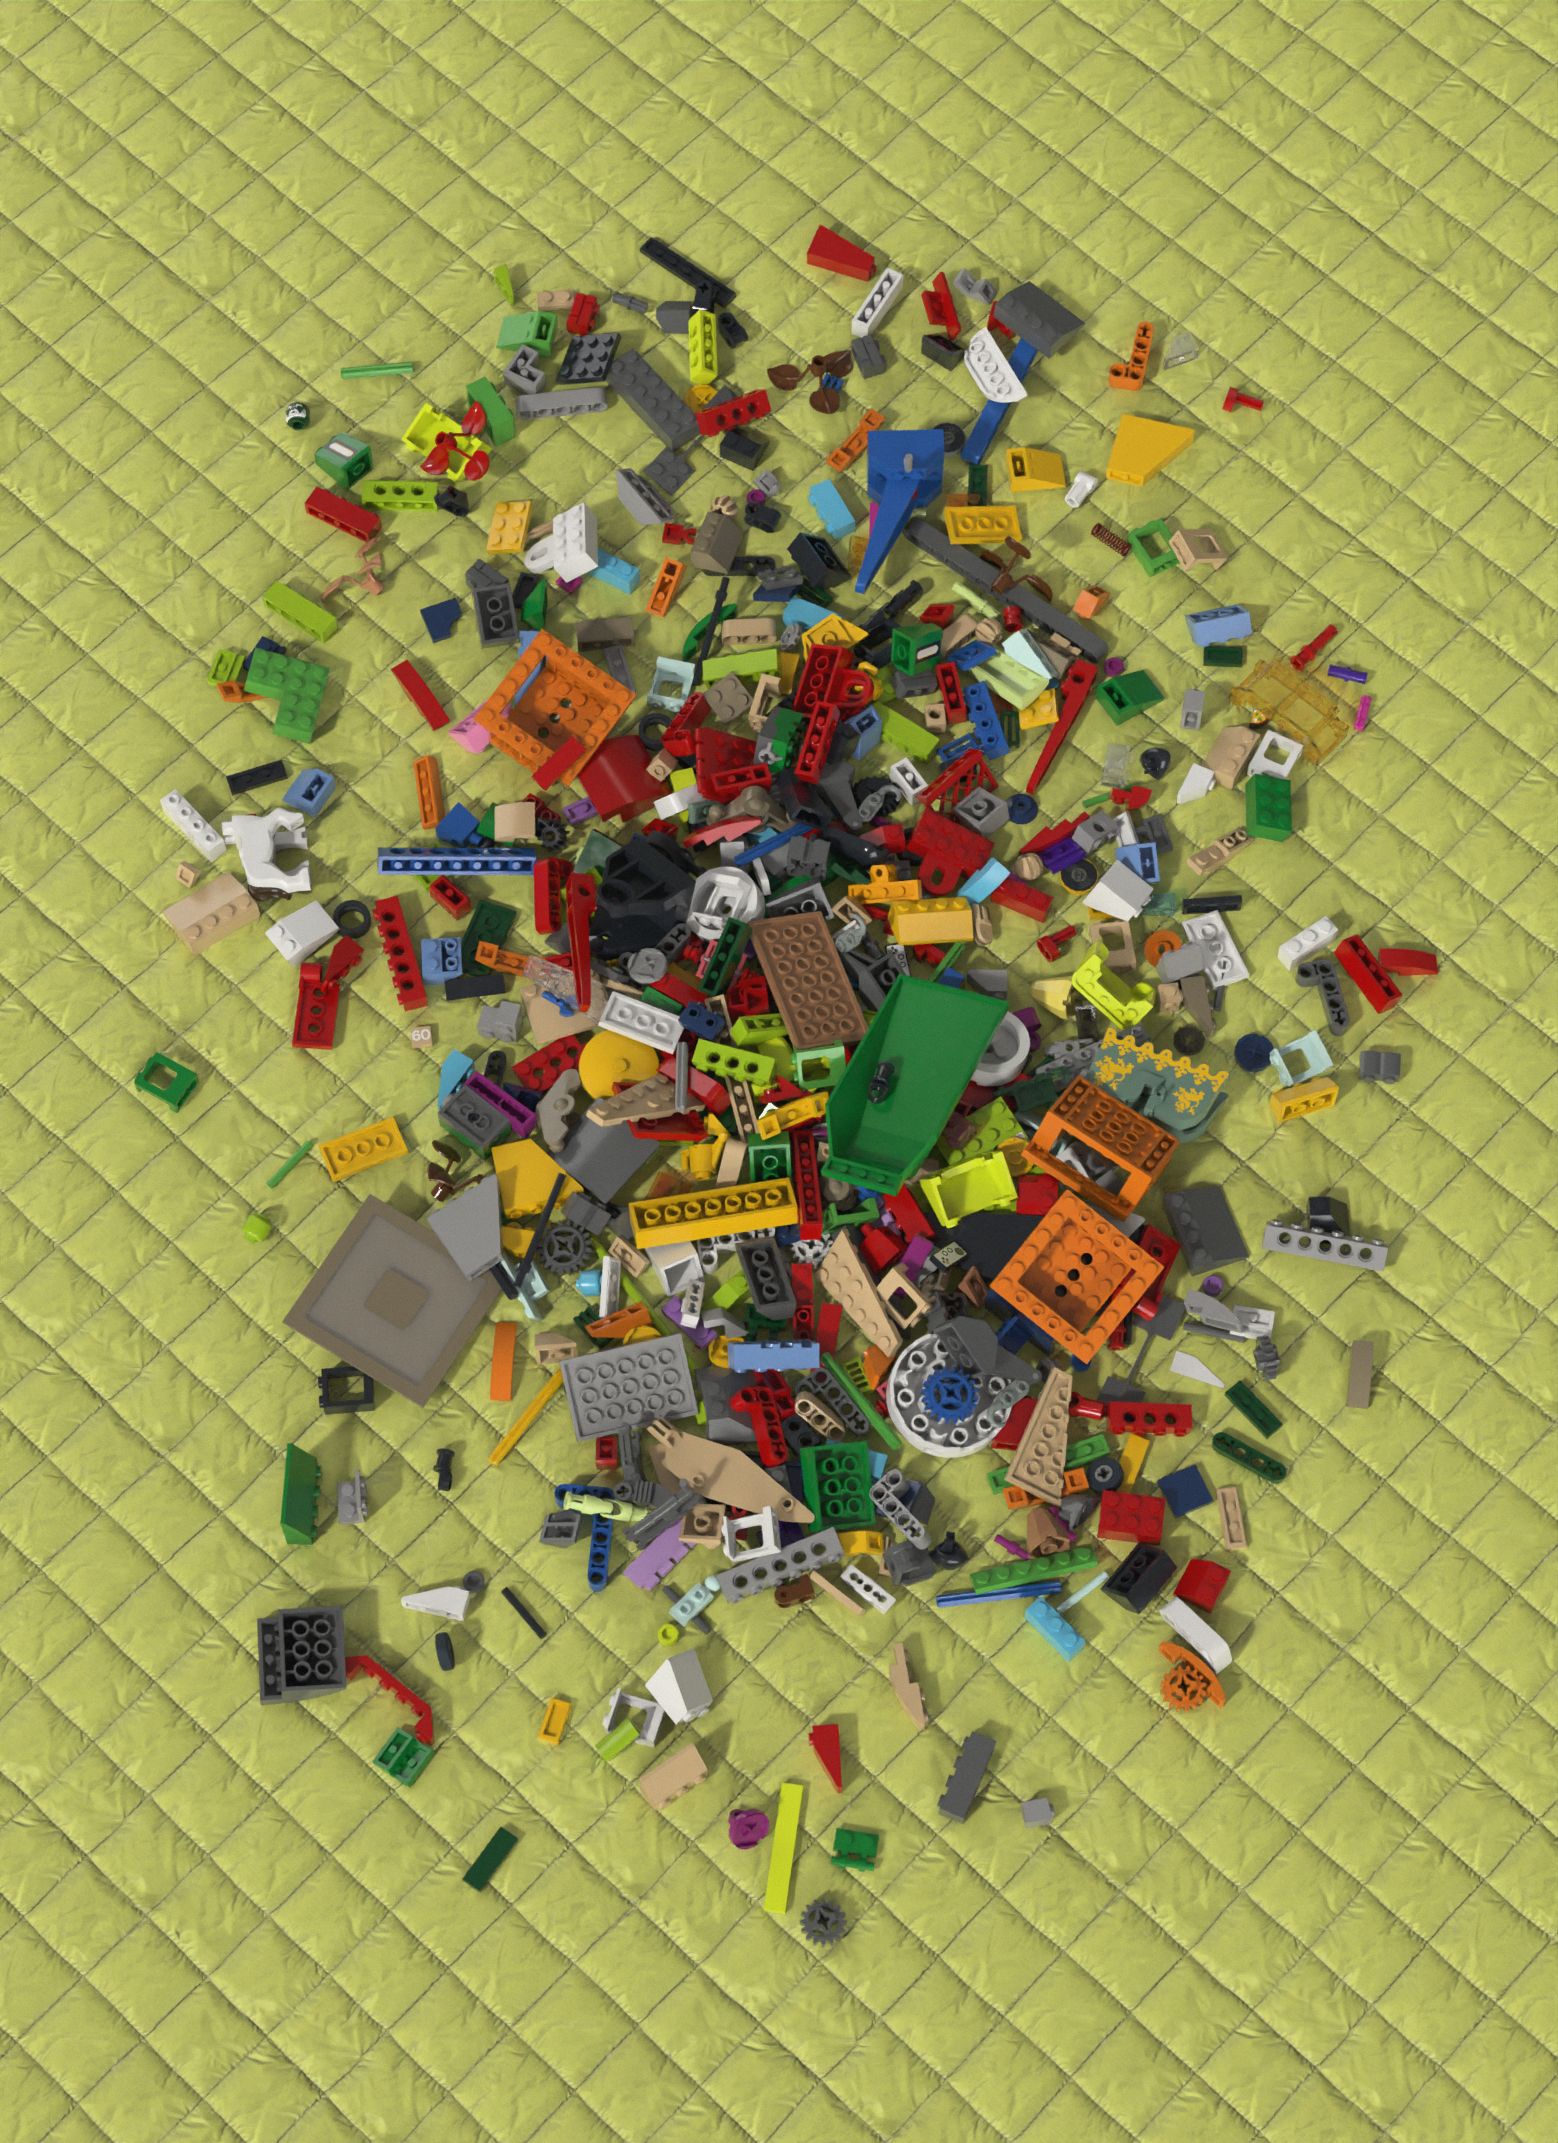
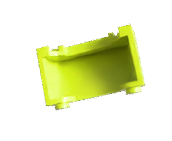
(422, 437)
(1108, 992)
(969, 1187)

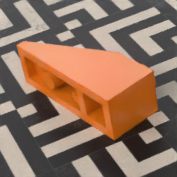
(666, 586)
(621, 1322)

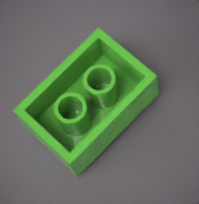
(499, 420)

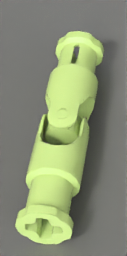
(592, 1505)

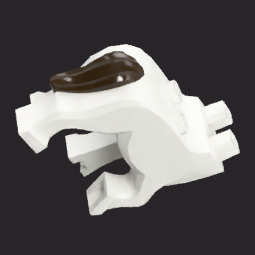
(257, 847)

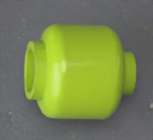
(256, 1227)

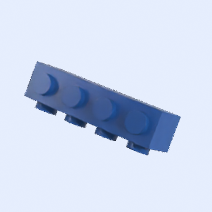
(986, 721)

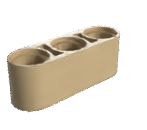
(748, 631)
(958, 634)
(732, 1163)
(822, 1425)

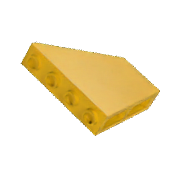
(1145, 448)
(528, 1178)

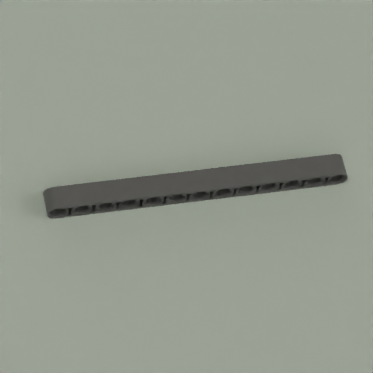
(983, 575)

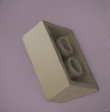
(716, 543)

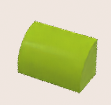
(618, 1740)

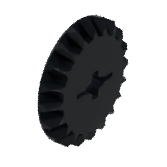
(871, 785)

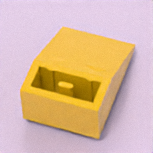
(1033, 469)

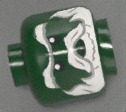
(297, 416)

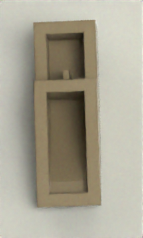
(1360, 1374)

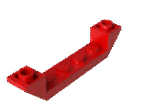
(424, 1727)

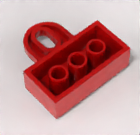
(829, 680)
(946, 848)

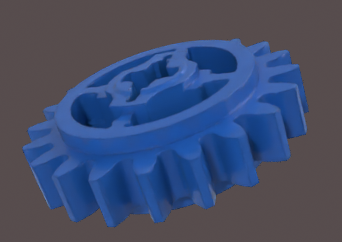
(945, 1389)

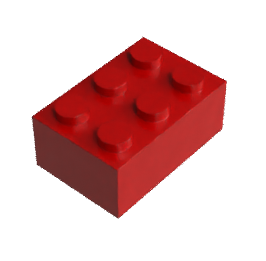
(1131, 1517)

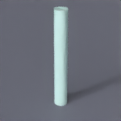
(1081, 1593)

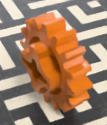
(1175, 1691)

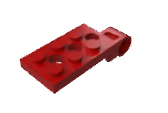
(309, 983)
(542, 1060)
(1167, 1248)

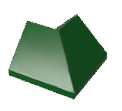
(535, 607)

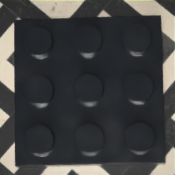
(588, 358)

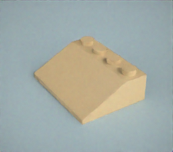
(212, 913)
(545, 1016)

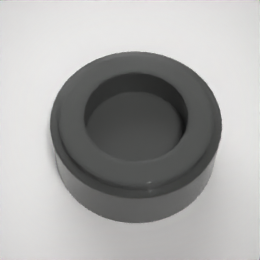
(473, 1582)

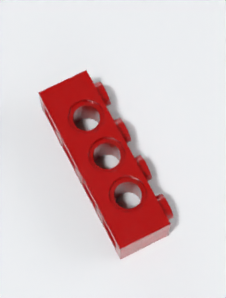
(708, 417)
(817, 742)
(1179, 1413)

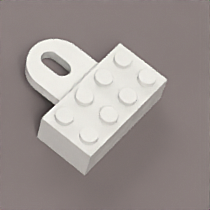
(570, 548)

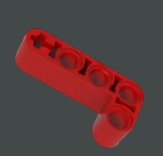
(680, 734)
(547, 893)
(699, 1086)
(765, 1421)

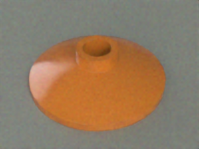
(1167, 939)

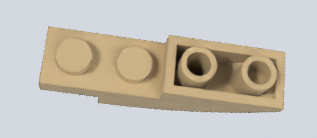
(1220, 852)
(907, 1693)

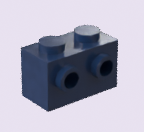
(702, 1022)

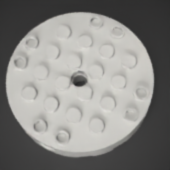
(915, 1423)

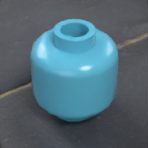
(590, 1282)

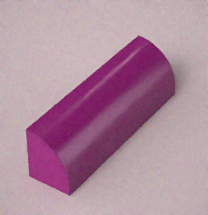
(520, 1117)

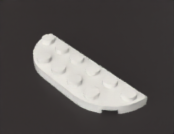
(992, 370)

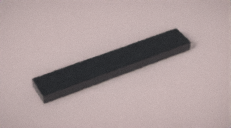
(684, 269)

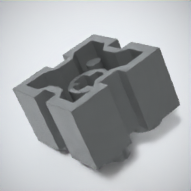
(808, 857)
(946, 1308)

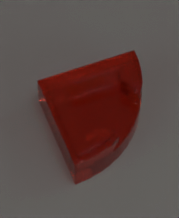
(1000, 704)

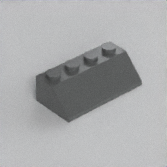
(767, 1278)

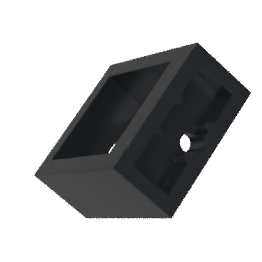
(876, 636)
(350, 1406)

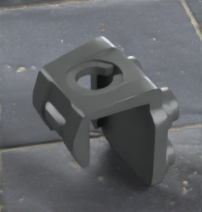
(908, 1564)

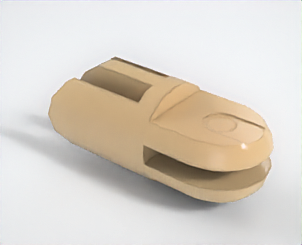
(981, 924)

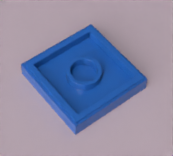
(971, 655)

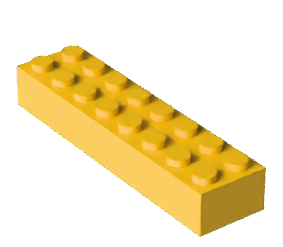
(713, 1213)

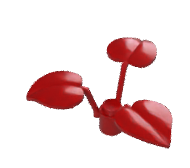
(478, 464)

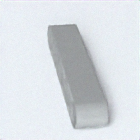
(561, 403)

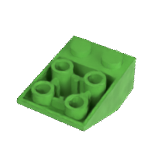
(531, 329)

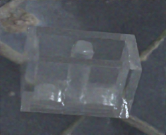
(1116, 764)

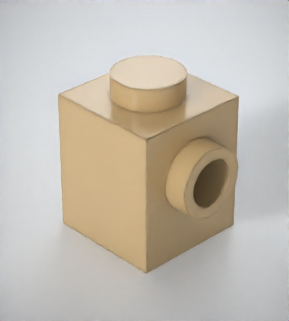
(1169, 997)

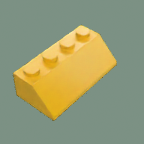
(931, 921)

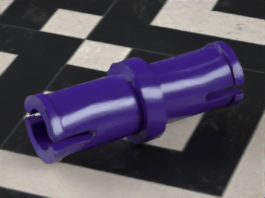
(1347, 674)

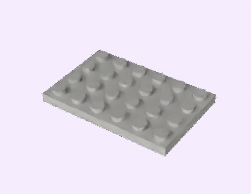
(628, 1386)

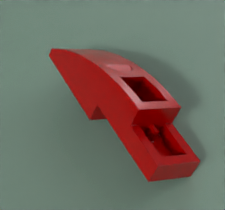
(803, 1292)

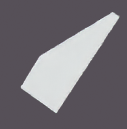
(1193, 1368)

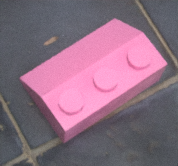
(470, 734)

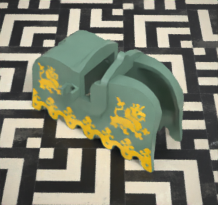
(1155, 1085)

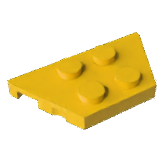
(833, 632)

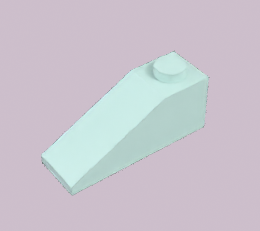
(1025, 651)

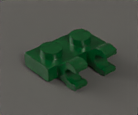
(755, 1320)

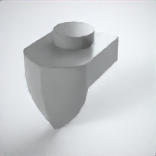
(768, 484)

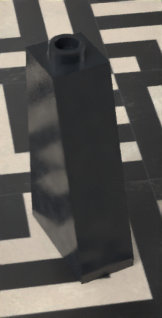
(802, 800)

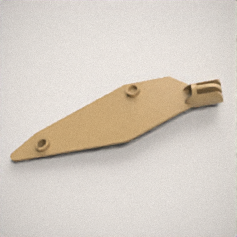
(725, 1474)

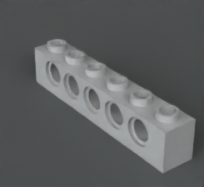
(1081, 1060)
(1374, 1261)
(749, 1571)

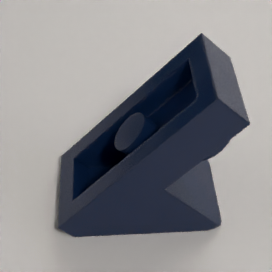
(525, 1096)

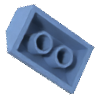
(1219, 625)

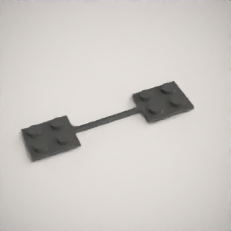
(671, 469)
(1162, 1325)

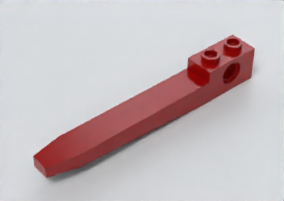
(1075, 697)
(580, 906)

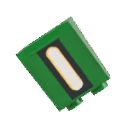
(345, 459)
(916, 648)

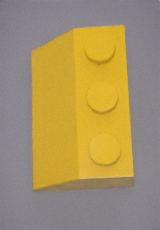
(1304, 1098)

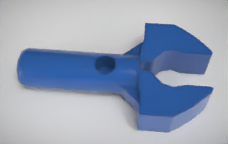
(559, 1002)
(865, 1193)

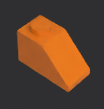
(1090, 601)
(877, 1365)

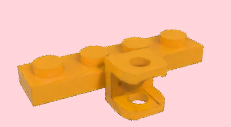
(885, 887)

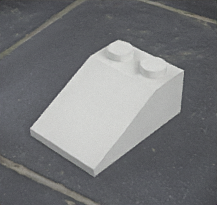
(302, 932)

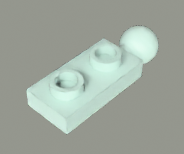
(694, 1600)

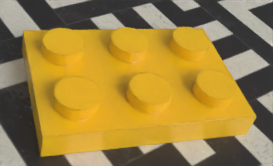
(509, 527)

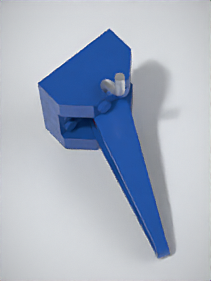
(901, 475)

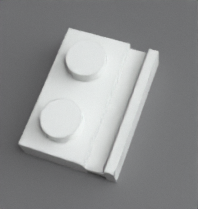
(1254, 1321)

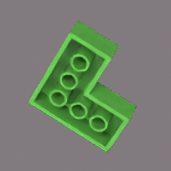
(295, 684)

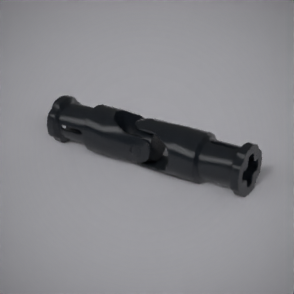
(891, 608)

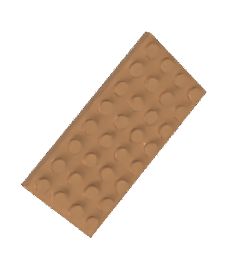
(808, 980)

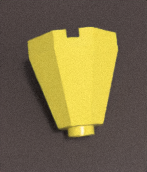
(1055, 995)

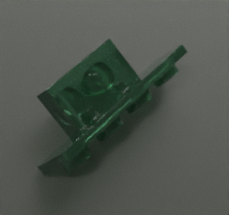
(1034, 1092)

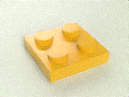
(1040, 711)

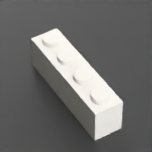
(877, 303)

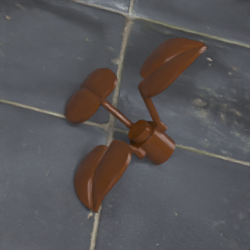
(823, 401)
(1004, 579)
(446, 1181)

